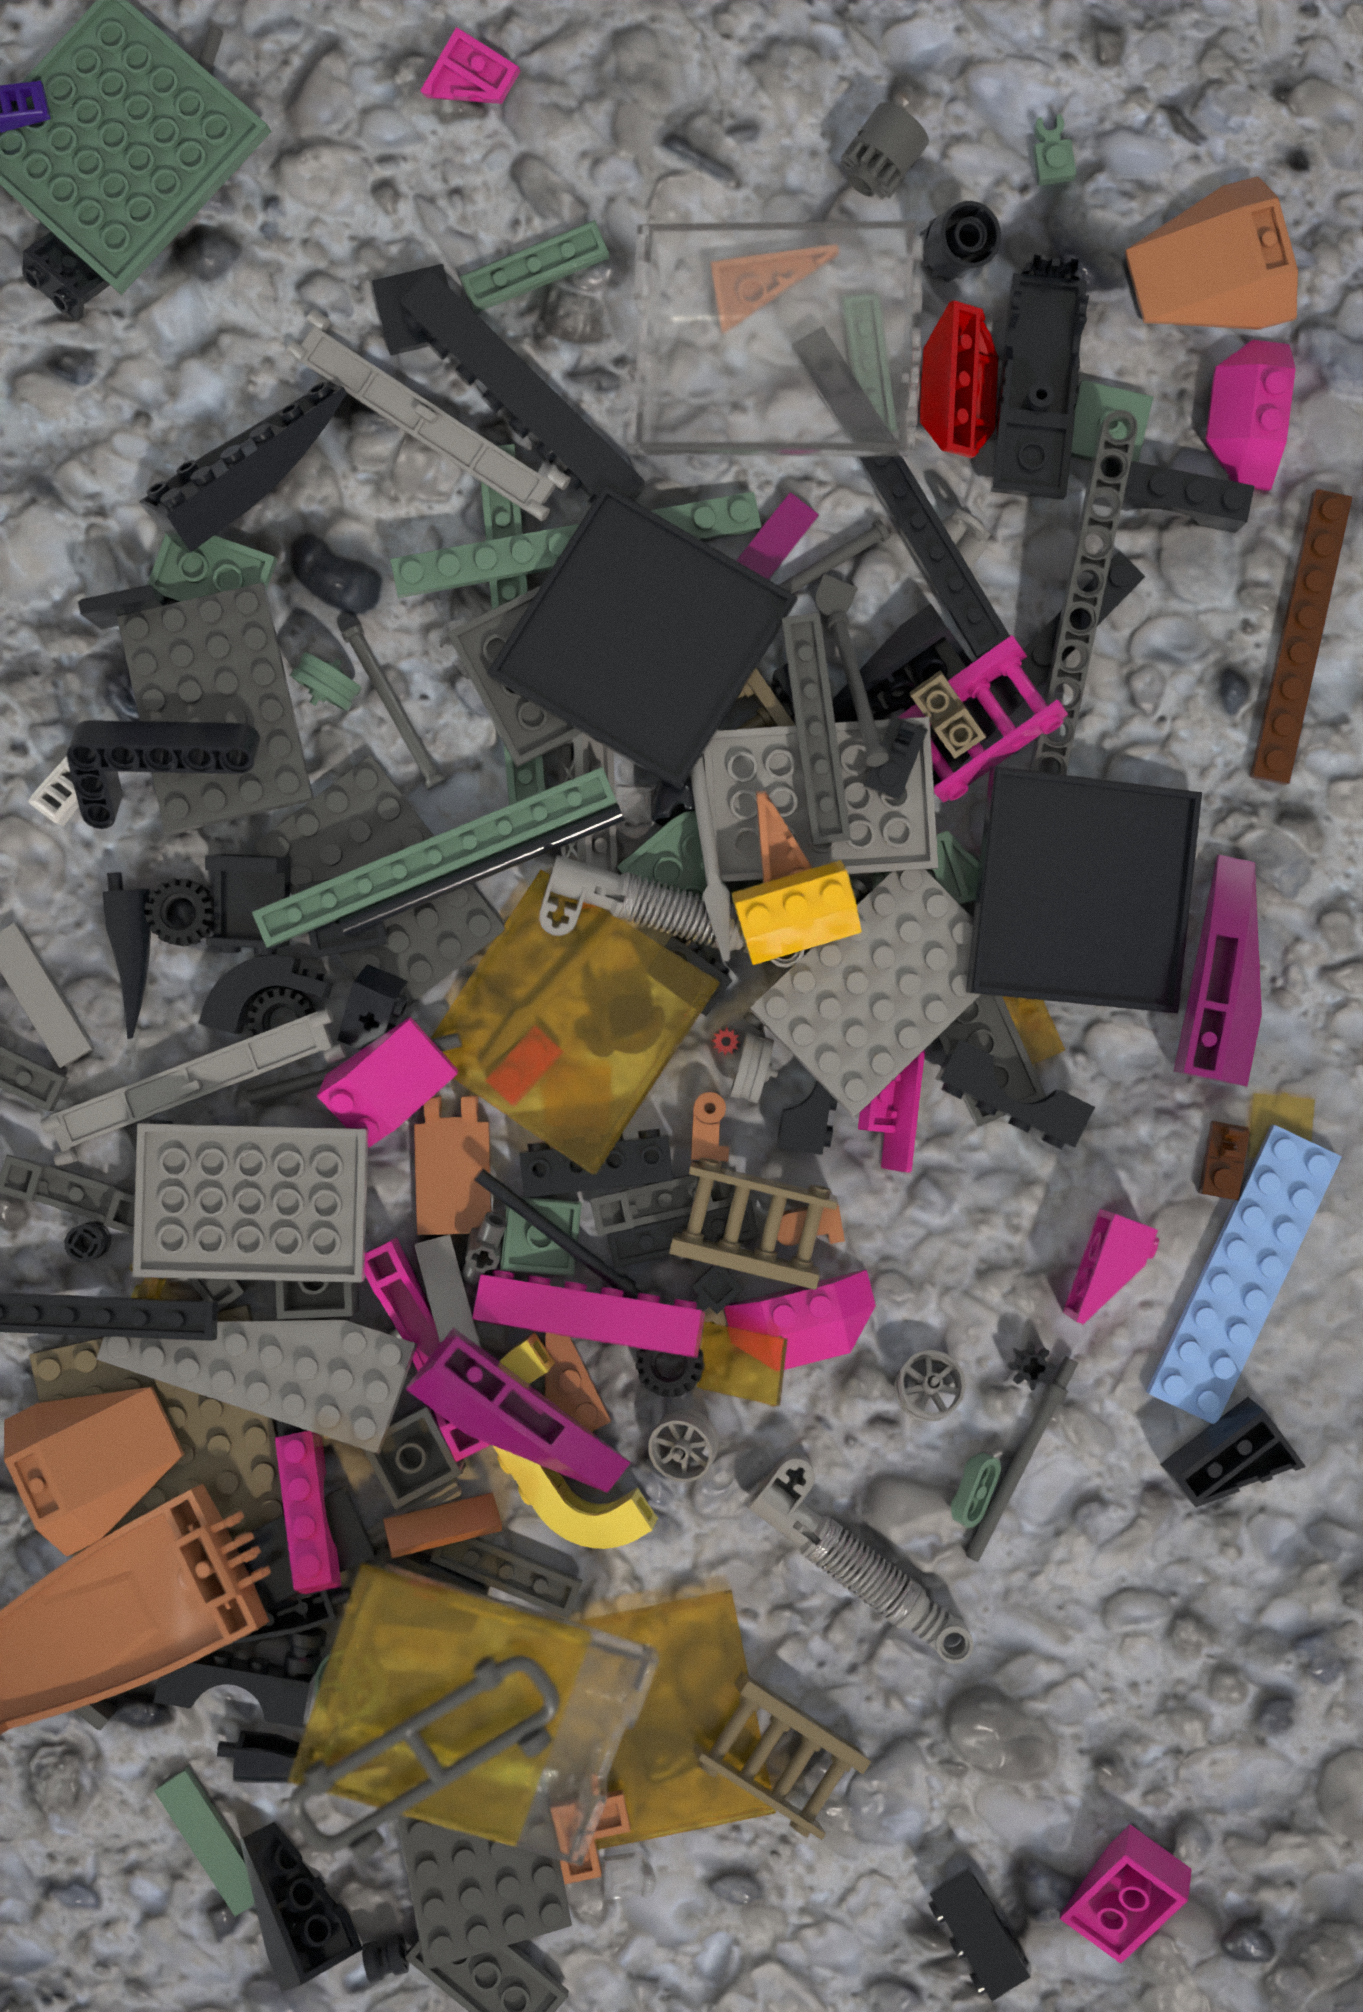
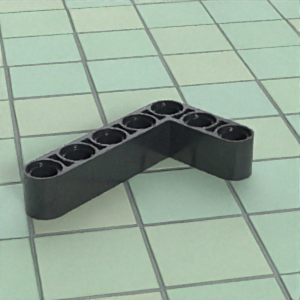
(108, 747)

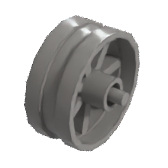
(752, 1067)
(930, 1386)
(684, 1445)

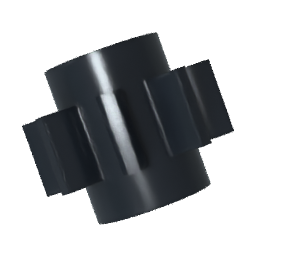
(1038, 1373)

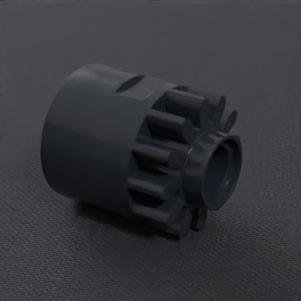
(961, 240)

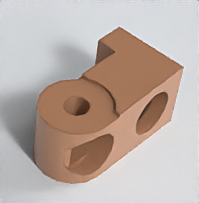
(707, 1114)
(793, 1223)

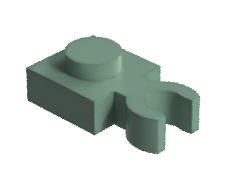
(1053, 156)

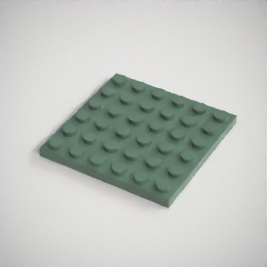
(129, 141)

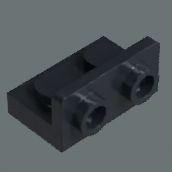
(61, 275)

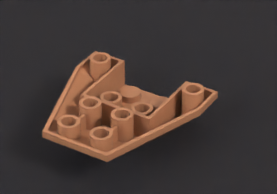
(1219, 263)
(88, 1461)

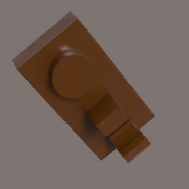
(1224, 1160)

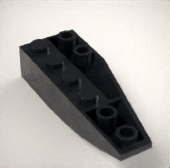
(239, 473)

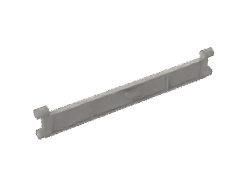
(425, 420)
(191, 1081)

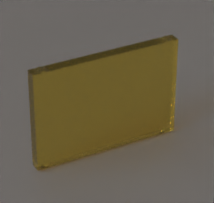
(743, 1363)

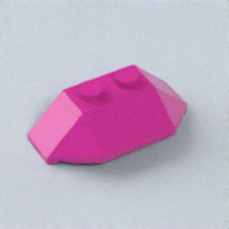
(1251, 412)
(814, 1321)

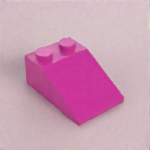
(386, 1081)
(1110, 1260)
(1128, 1894)

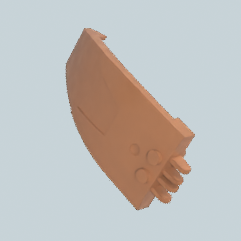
(128, 1611)

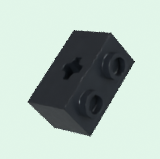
(372, 1007)

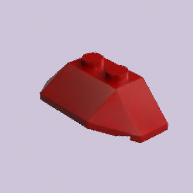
(959, 381)

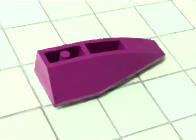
(1225, 985)
(507, 1412)

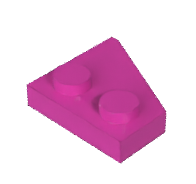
(470, 72)

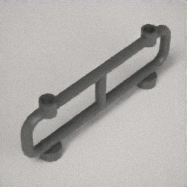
(363, 1835)

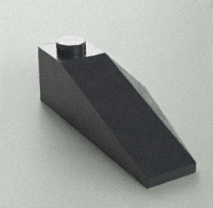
(296, 1915)

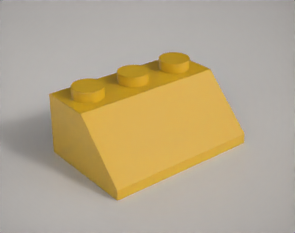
(797, 912)

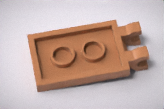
(446, 1162)

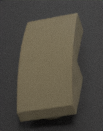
(947, 714)

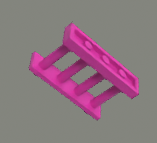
(975, 683)

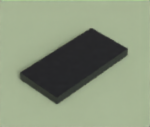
(347, 1534)

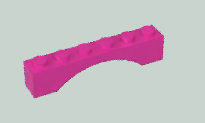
(411, 1313)

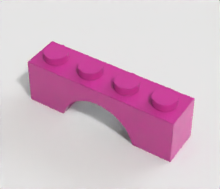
(308, 1535)

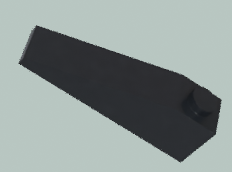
(903, 663)

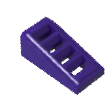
(11, 120)

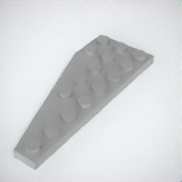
(303, 1373)

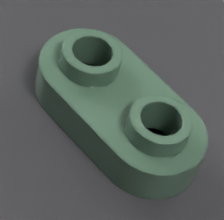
(975, 1489)

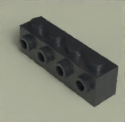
(629, 1163)

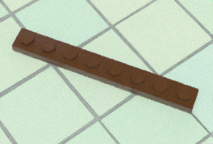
(1301, 637)

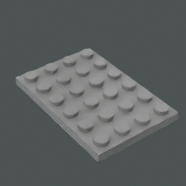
(883, 831)
(877, 997)
(250, 1202)

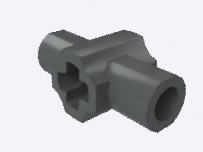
(484, 1247)

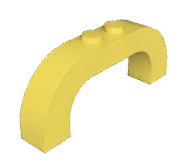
(548, 1493)

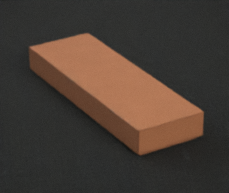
(442, 1525)

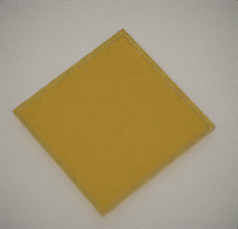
(572, 1024)
(407, 1648)
(685, 1704)

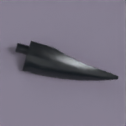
(129, 941)
(301, 1614)
(260, 1757)

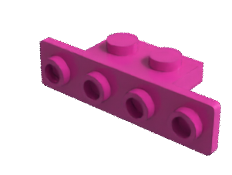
(897, 1115)

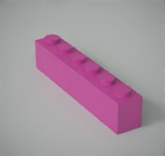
(589, 1315)

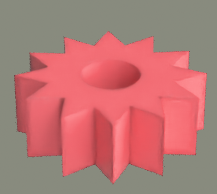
(720, 1036)

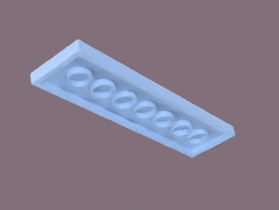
(1243, 1274)

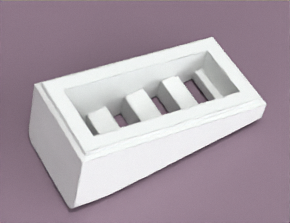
(48, 789)

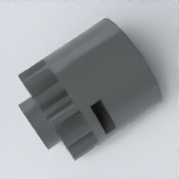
(884, 151)

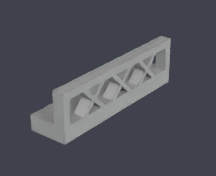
(601, 847)

